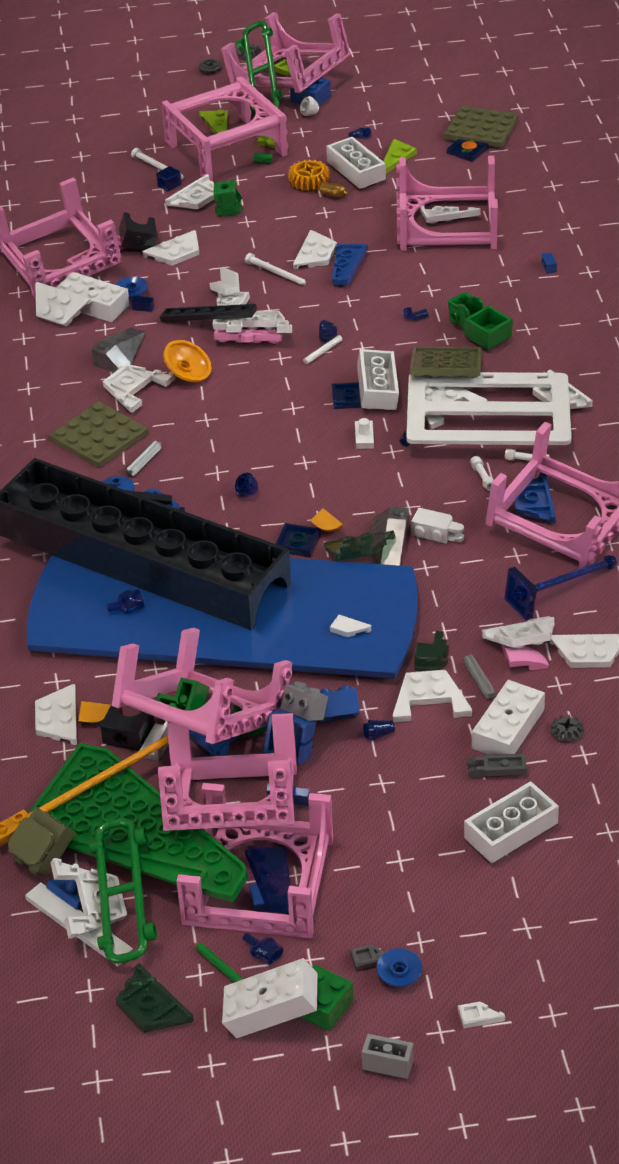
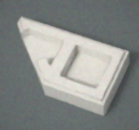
(348, 627)
(478, 1014)

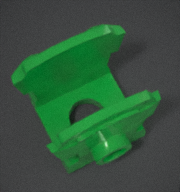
(227, 198)
(467, 307)

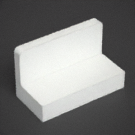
(229, 282)
(157, 732)

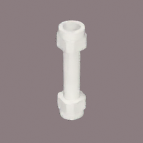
(511, 454)
(477, 465)

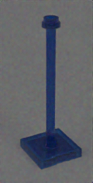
(522, 593)

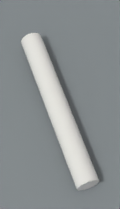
(323, 349)

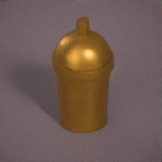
(333, 190)

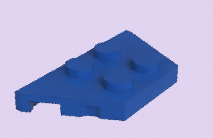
(536, 501)

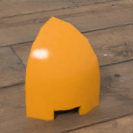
(326, 521)
(93, 711)

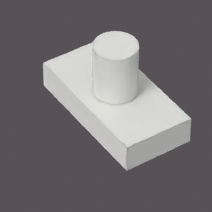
(364, 434)

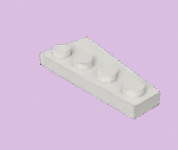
(232, 299)

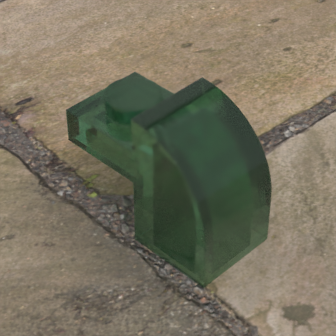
(432, 656)

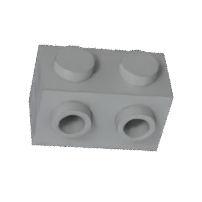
(304, 701)
(387, 1056)

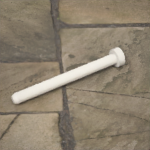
(136, 153)
(250, 258)

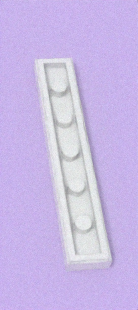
(59, 910)

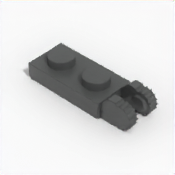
(497, 765)

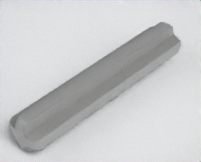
(143, 458)
(479, 677)

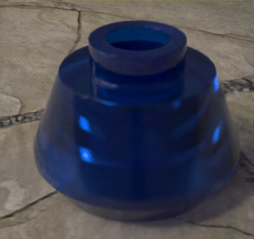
(327, 331)
(246, 484)

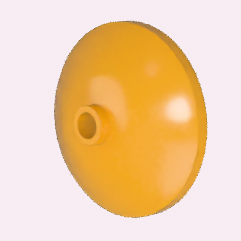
(187, 361)

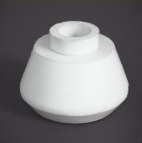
(309, 106)

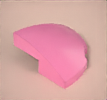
(525, 656)

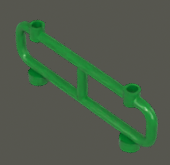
(243, 44)
(146, 931)

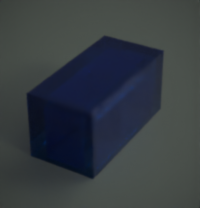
(142, 303)

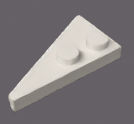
(447, 213)

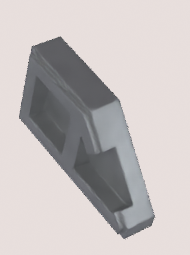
(365, 957)

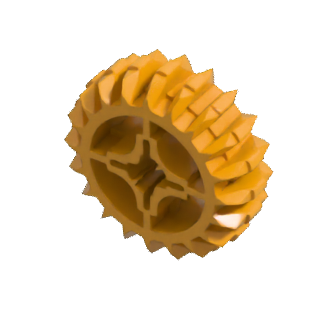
(308, 175)

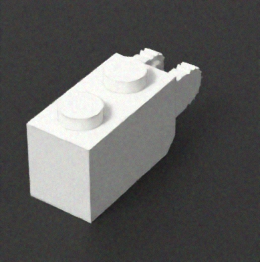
(436, 526)

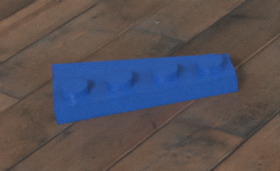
(347, 262)

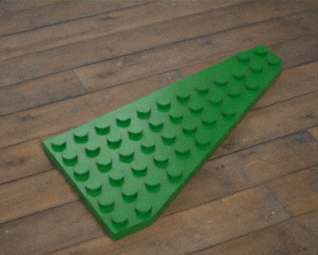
(131, 797)

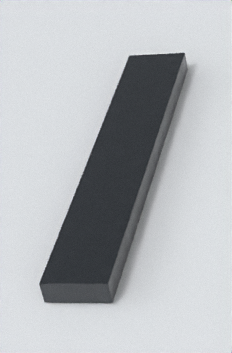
(208, 312)

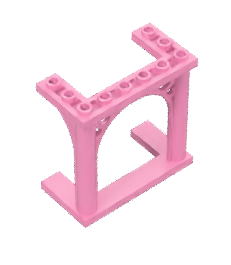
(285, 46)
(243, 96)
(411, 190)
(30, 265)
(582, 546)
(213, 717)
(183, 813)
(301, 899)

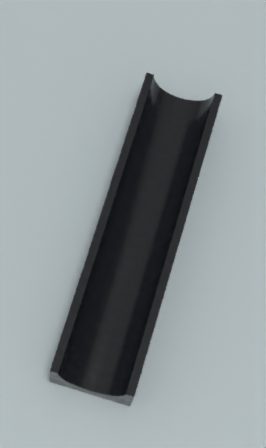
(141, 542)

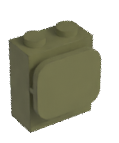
(39, 841)

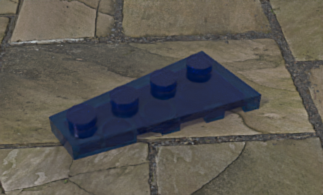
(271, 875)

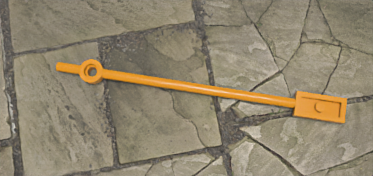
(9, 825)

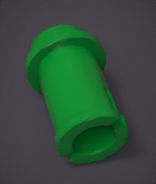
(262, 157)

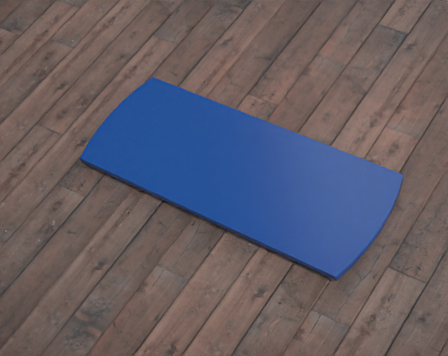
(290, 622)

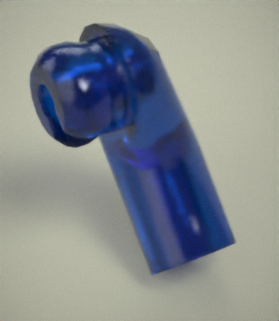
(361, 132)
(414, 315)

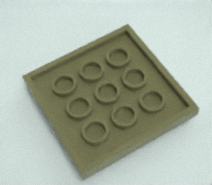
(481, 126)
(446, 361)
(98, 434)

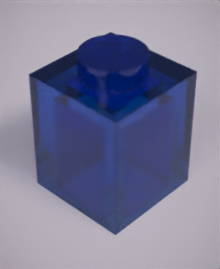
(168, 178)

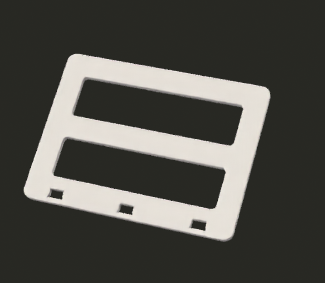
(558, 408)

